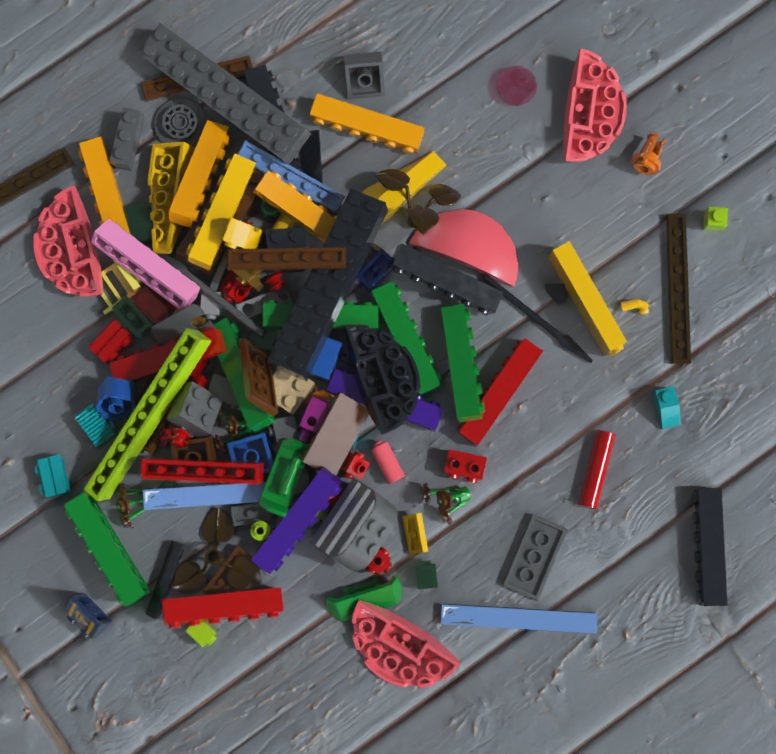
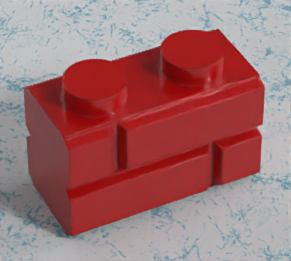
(111, 341)

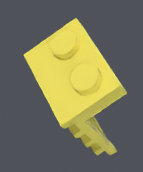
(127, 279)

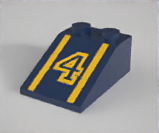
(87, 615)

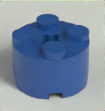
(116, 398)

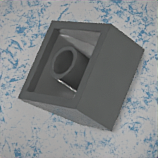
(364, 75)

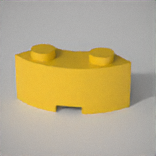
(241, 235)

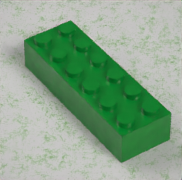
(107, 549)

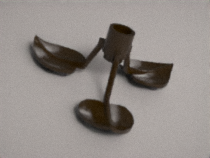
(419, 217)
(243, 573)

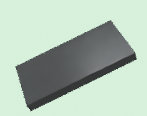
(534, 557)

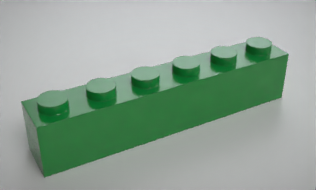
(276, 314)
(403, 329)
(461, 363)
(232, 365)

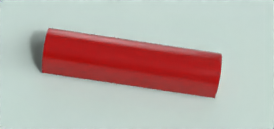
(597, 469)

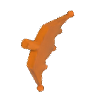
(321, 395)

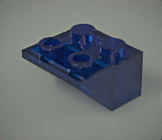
(374, 268)

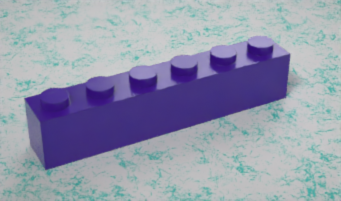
(424, 414)
(296, 520)

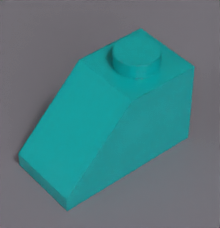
(667, 407)

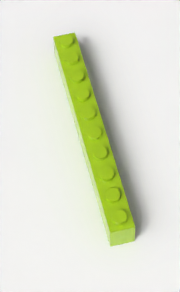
(147, 414)

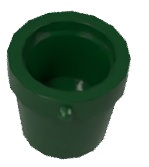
(268, 212)

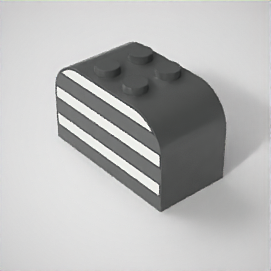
(356, 526)

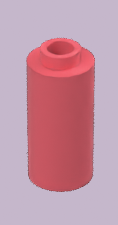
(387, 462)

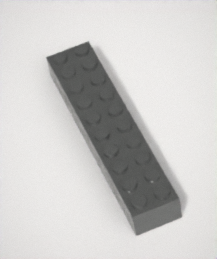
(224, 93)

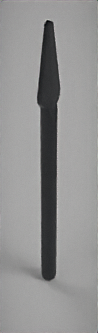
(564, 340)

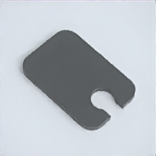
(176, 324)

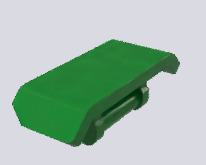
(284, 477)
(371, 592)

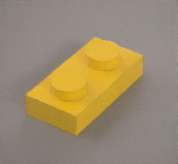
(415, 533)

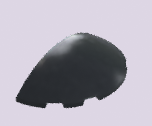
(384, 375)

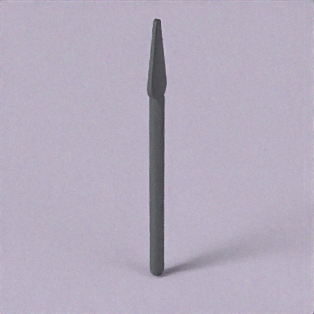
(213, 295)

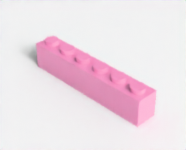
(145, 264)

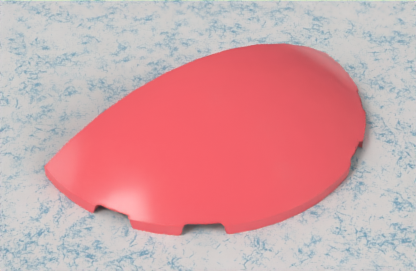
(593, 108)
(472, 241)
(65, 246)
(399, 649)

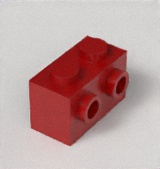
(465, 465)

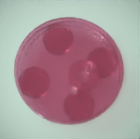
(517, 85)

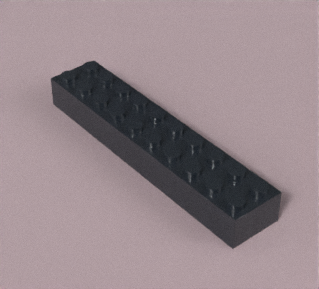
(328, 287)

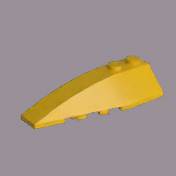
(420, 174)
(164, 178)

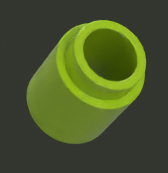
(267, 530)

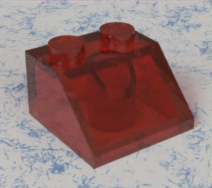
(153, 304)

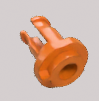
(647, 161)

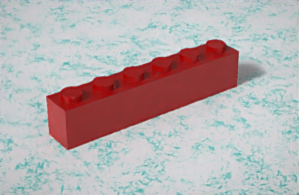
(148, 363)
(502, 389)
(202, 470)
(222, 607)

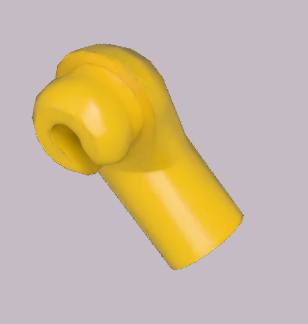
(635, 303)

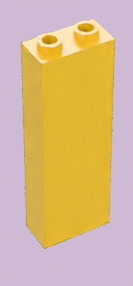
(587, 299)

